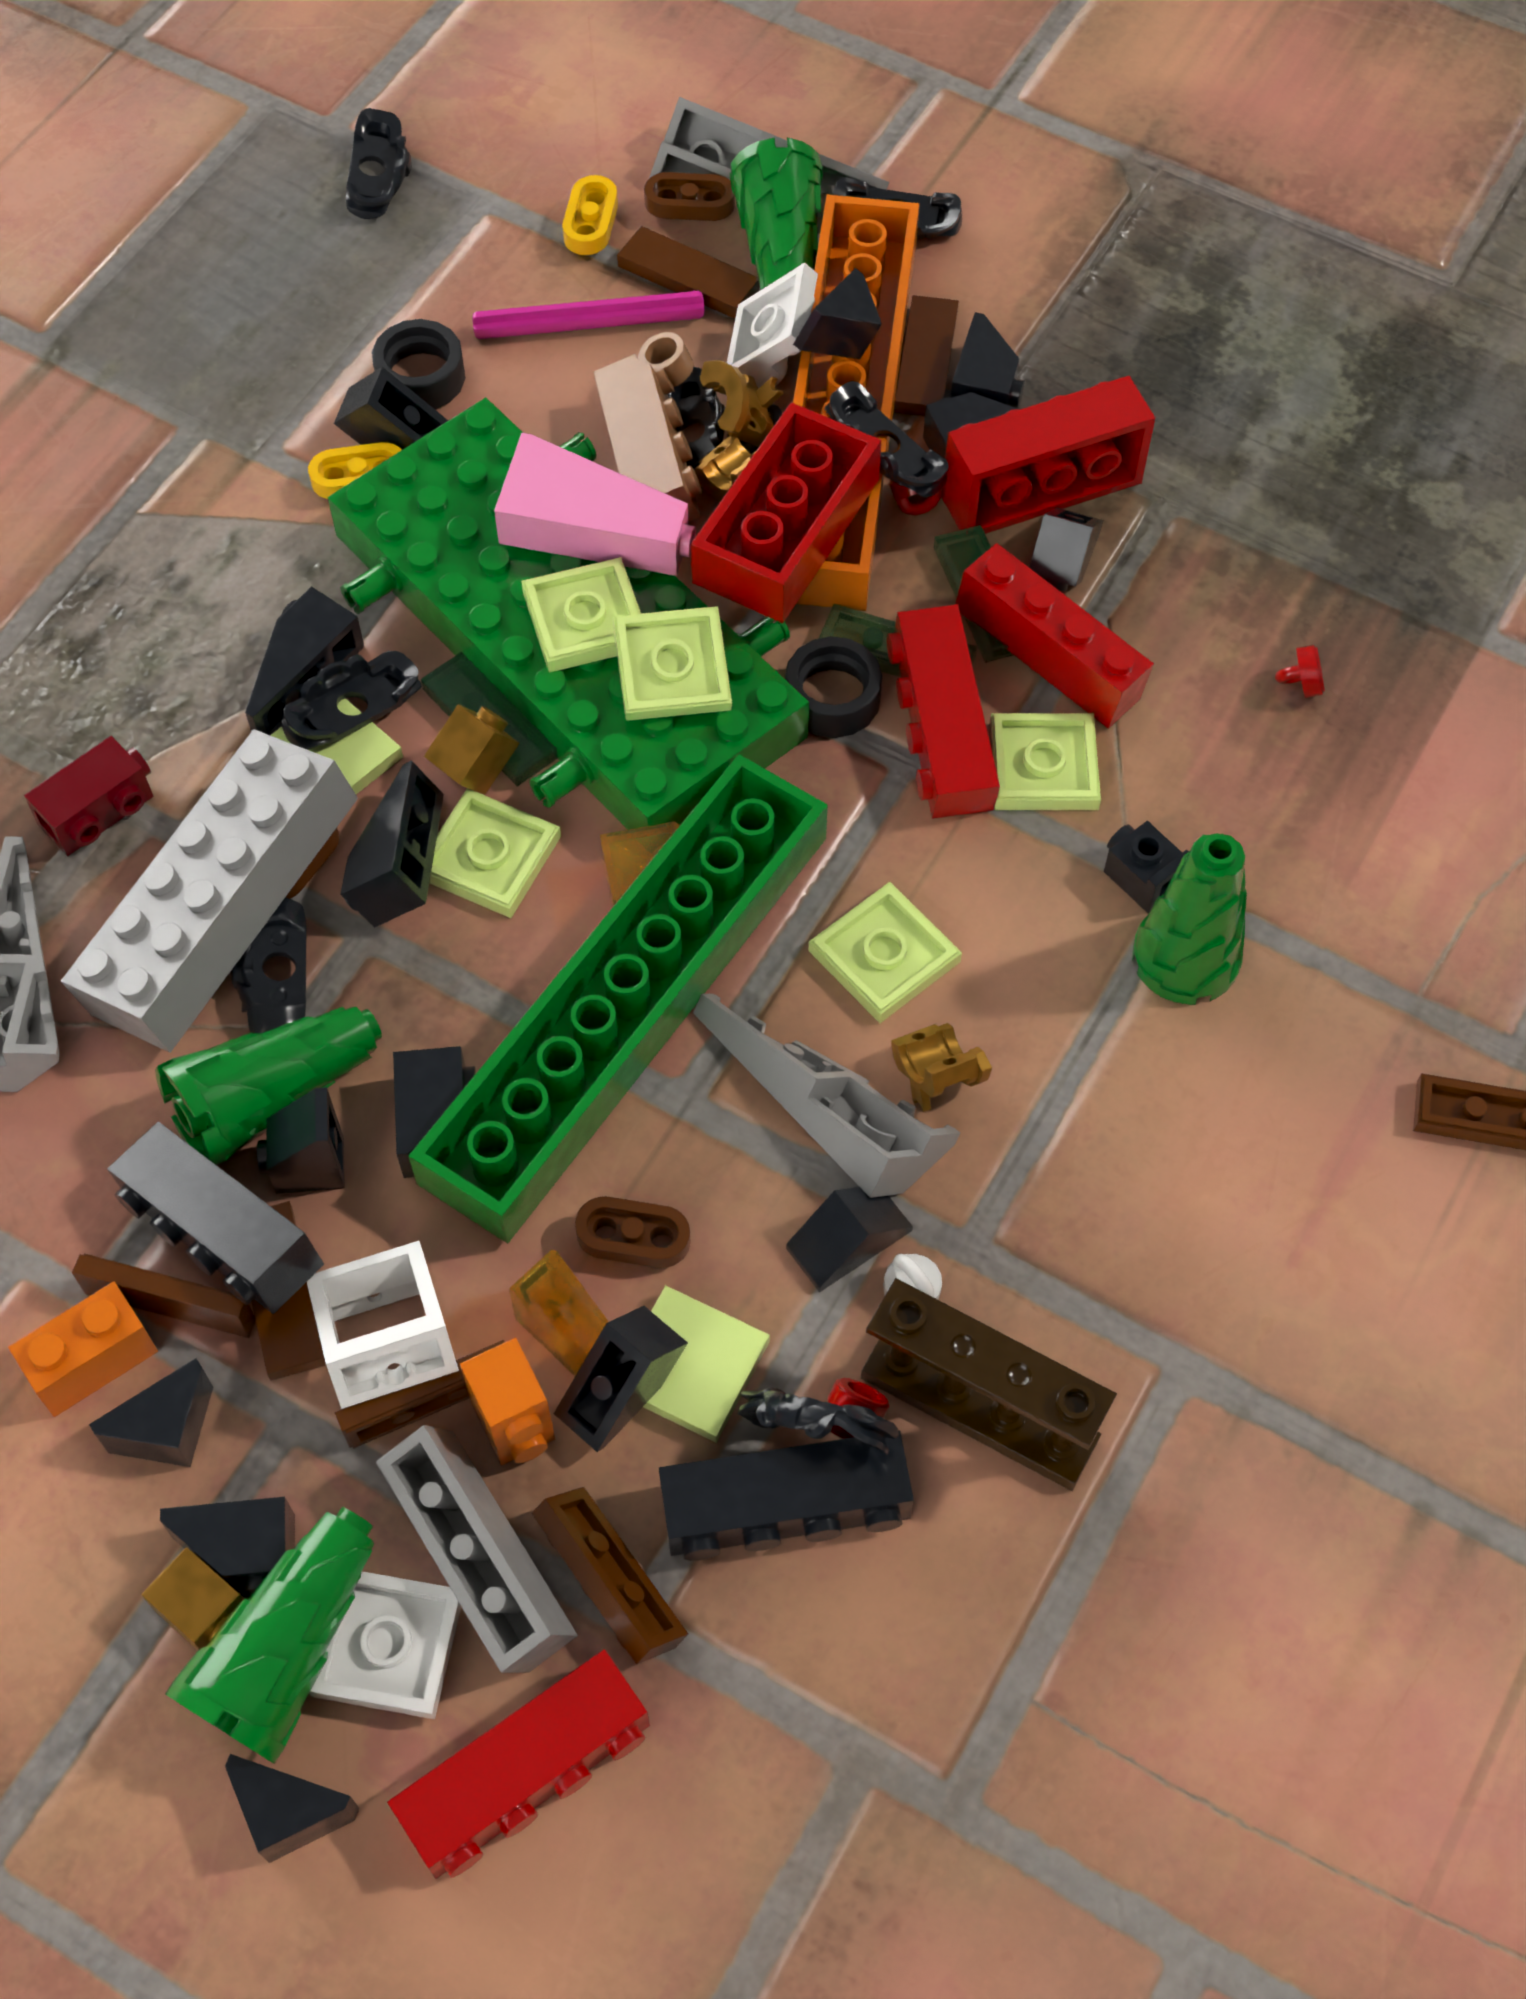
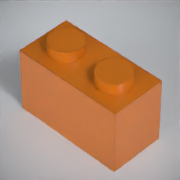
(83, 1349)
(509, 1402)

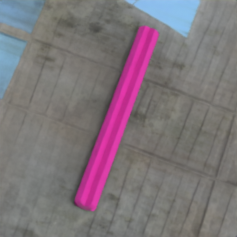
(588, 315)

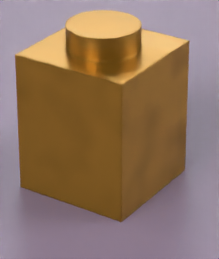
(472, 748)
(192, 1598)

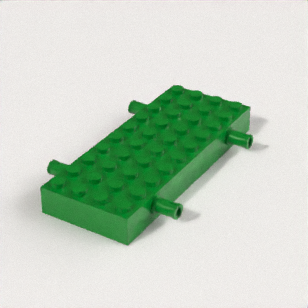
(433, 541)

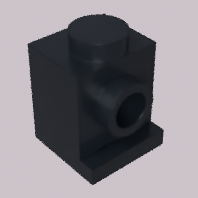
(1142, 862)

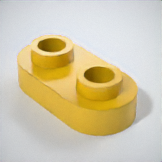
(590, 215)
(340, 466)

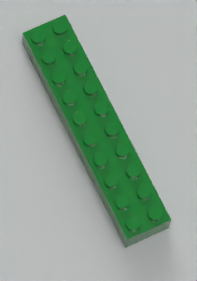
(619, 999)

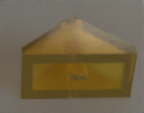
(629, 852)
(557, 1310)

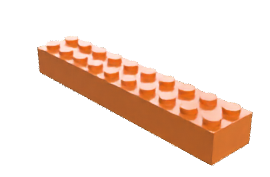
(881, 244)

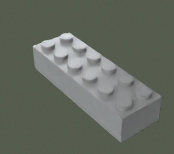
(210, 890)

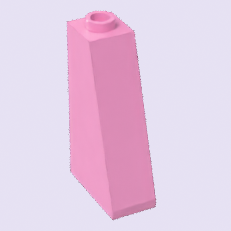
(588, 511)

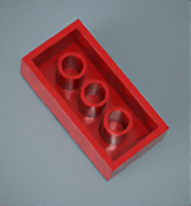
(1048, 456)
(785, 512)

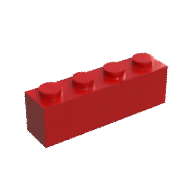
(1053, 635)
(944, 712)
(520, 1765)

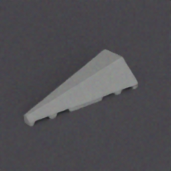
(709, 141)
(26, 1011)
(849, 1119)

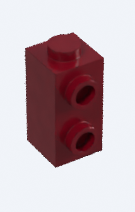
(90, 795)

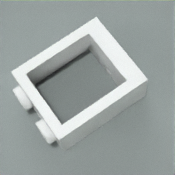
(361, 1364)

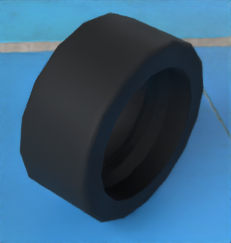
(422, 337)
(843, 656)

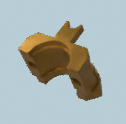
(746, 405)
(722, 467)
(936, 1061)

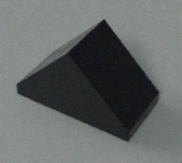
(842, 321)
(846, 1234)
(160, 1420)
(285, 1809)

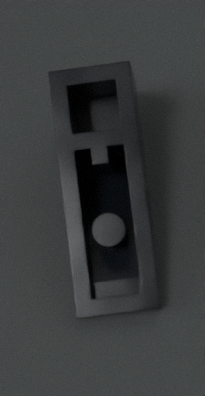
(303, 642)
(395, 853)

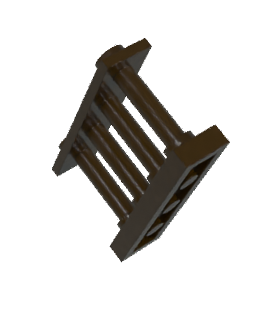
(985, 1384)

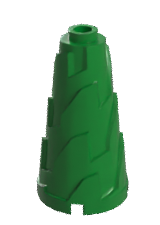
(778, 205)
(1197, 928)
(236, 1085)
(277, 1641)

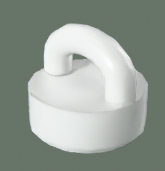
(915, 1271)

